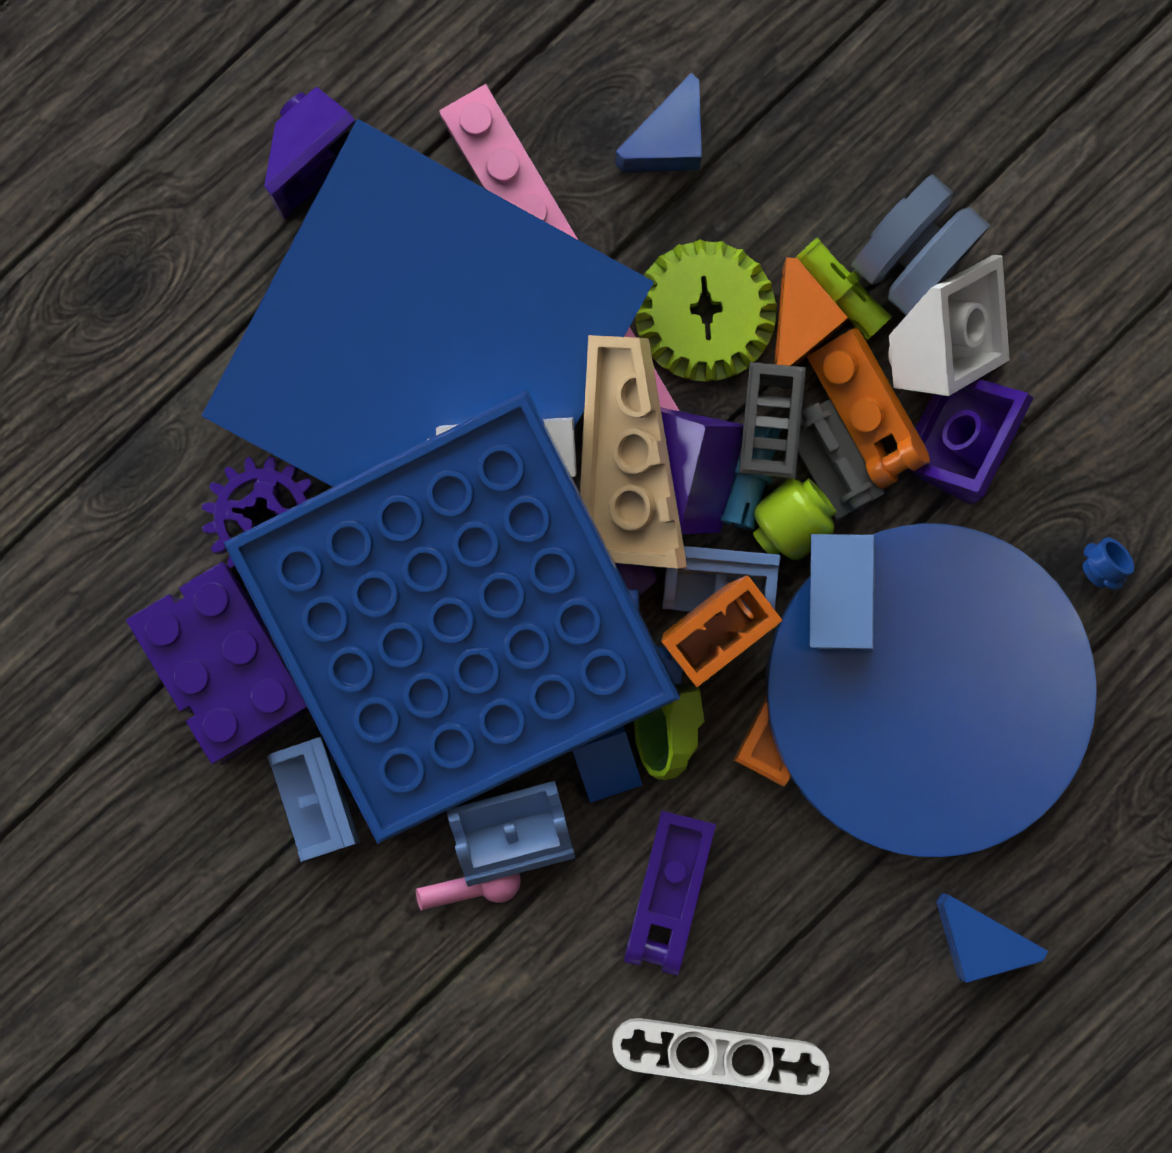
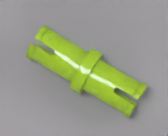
(844, 289)

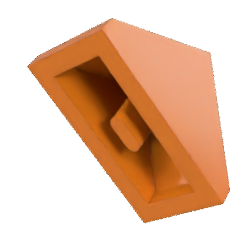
(804, 316)

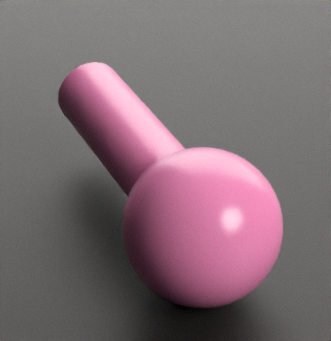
(456, 890)

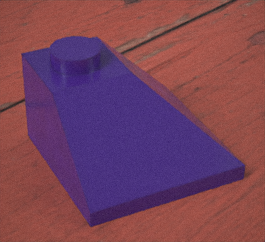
(304, 148)

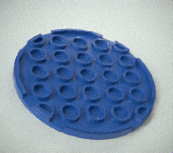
(960, 711)

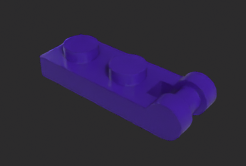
(670, 890)

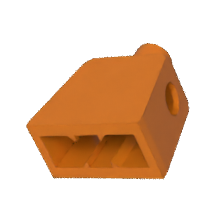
(720, 629)

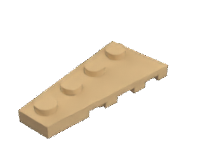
(626, 456)

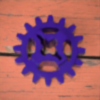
(265, 492)

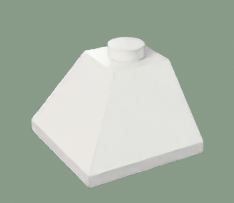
(953, 332)

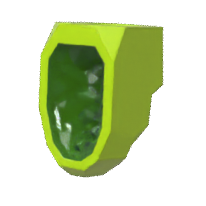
(670, 734)

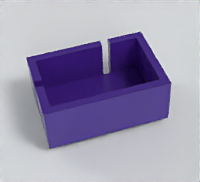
(219, 663)

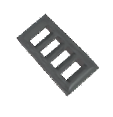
(773, 376)

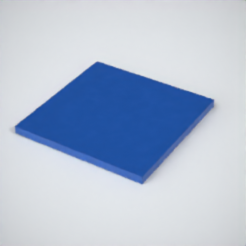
(414, 313)
(452, 618)

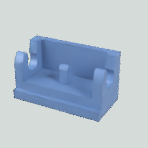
(713, 569)
(842, 592)
(313, 798)
(510, 833)

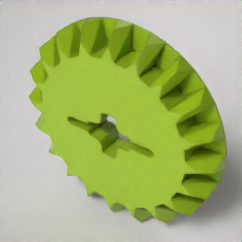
(736, 333)

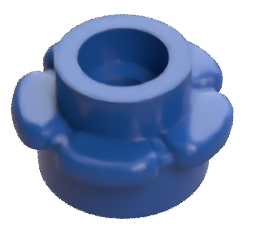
(1107, 564)

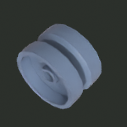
(915, 241)

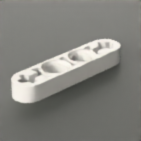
(718, 1065)

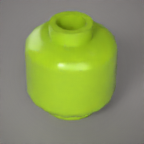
(791, 516)

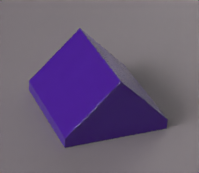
(969, 437)
(702, 466)

